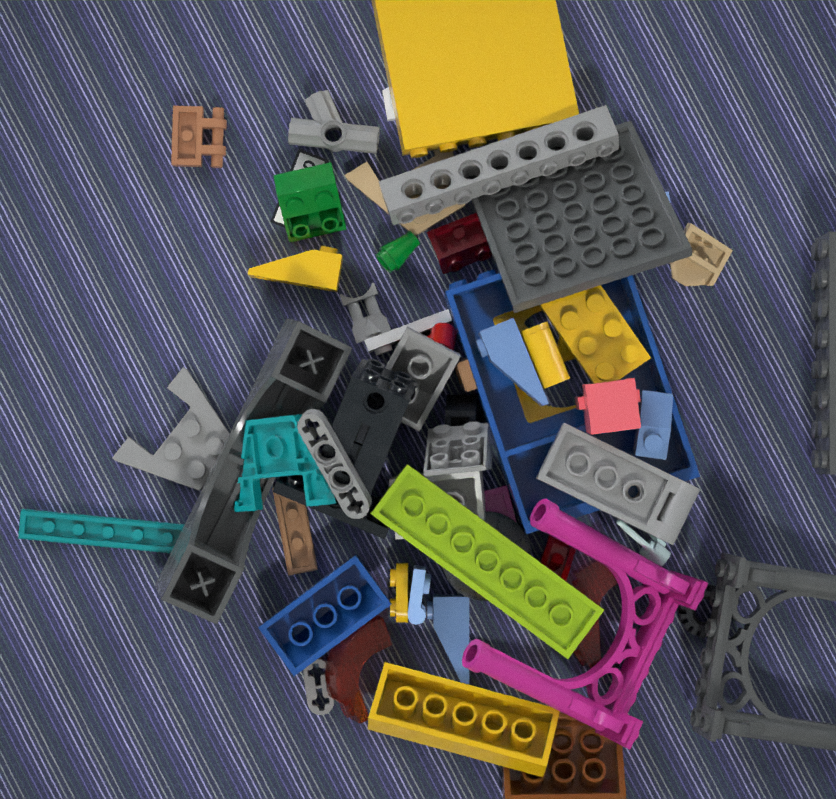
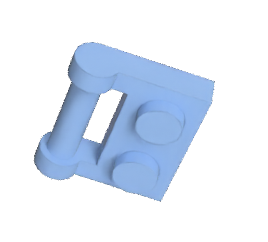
(419, 586)

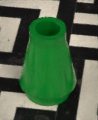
(396, 252)

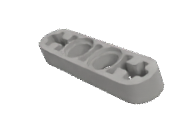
(329, 466)

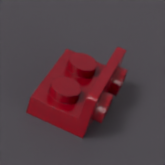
(459, 244)

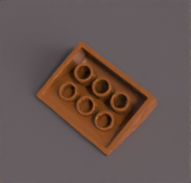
(578, 767)

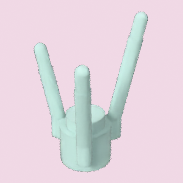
(651, 550)

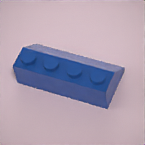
(325, 614)

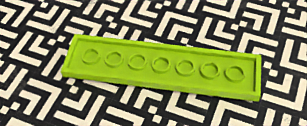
(487, 561)

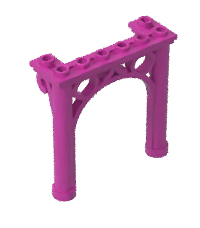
(665, 590)

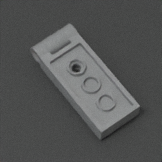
(602, 479)

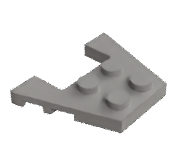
(192, 445)

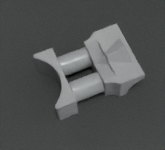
(367, 326)

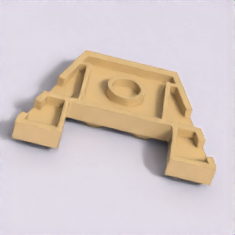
(367, 182)

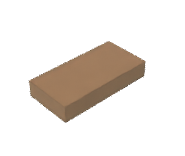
(465, 375)

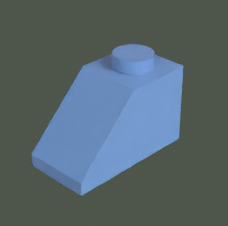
(655, 429)

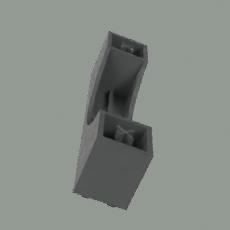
(215, 537)

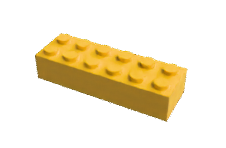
(463, 719)

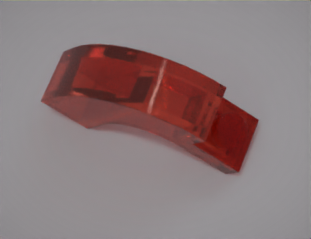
(346, 662)

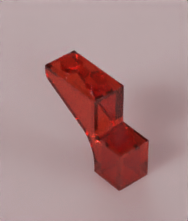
(593, 581)

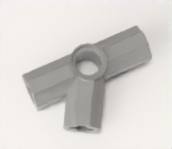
(325, 119)

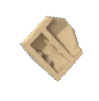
(706, 260)

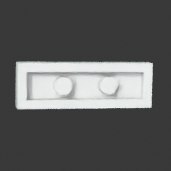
(382, 343)

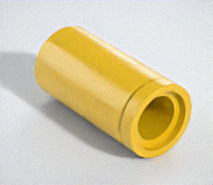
(545, 355)

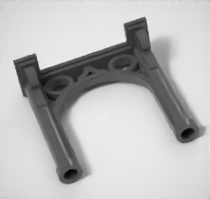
(735, 577)

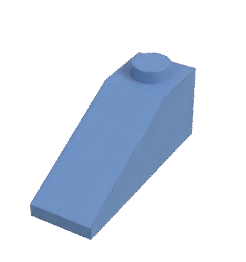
(509, 355)
(451, 624)

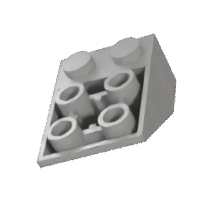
(458, 449)

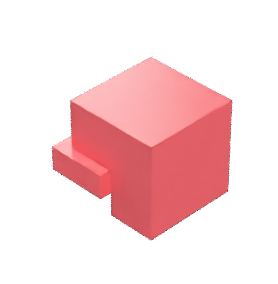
(610, 406)

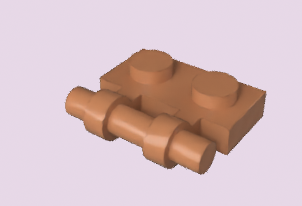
(188, 136)

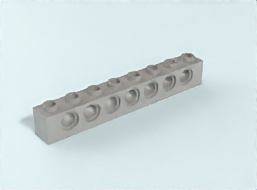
(507, 152)

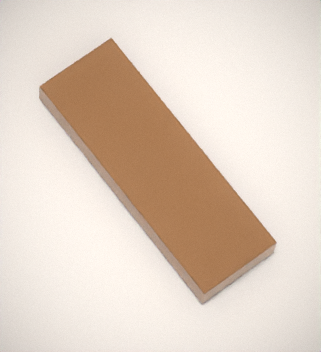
(295, 535)

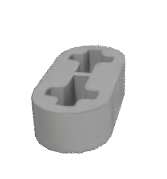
(311, 689)

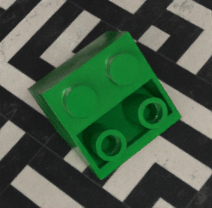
(309, 202)

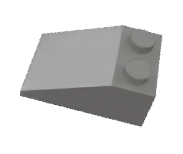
(429, 366)

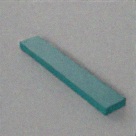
(98, 530)

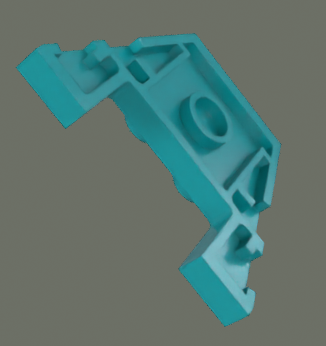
(275, 450)

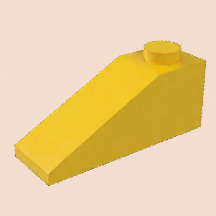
(306, 269)

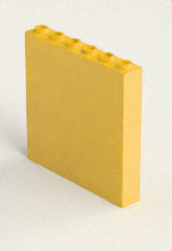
(472, 70)

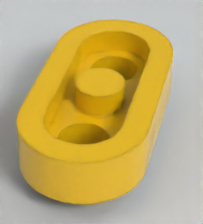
(399, 579)

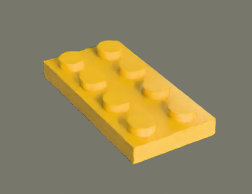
(596, 334)

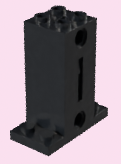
(366, 430)

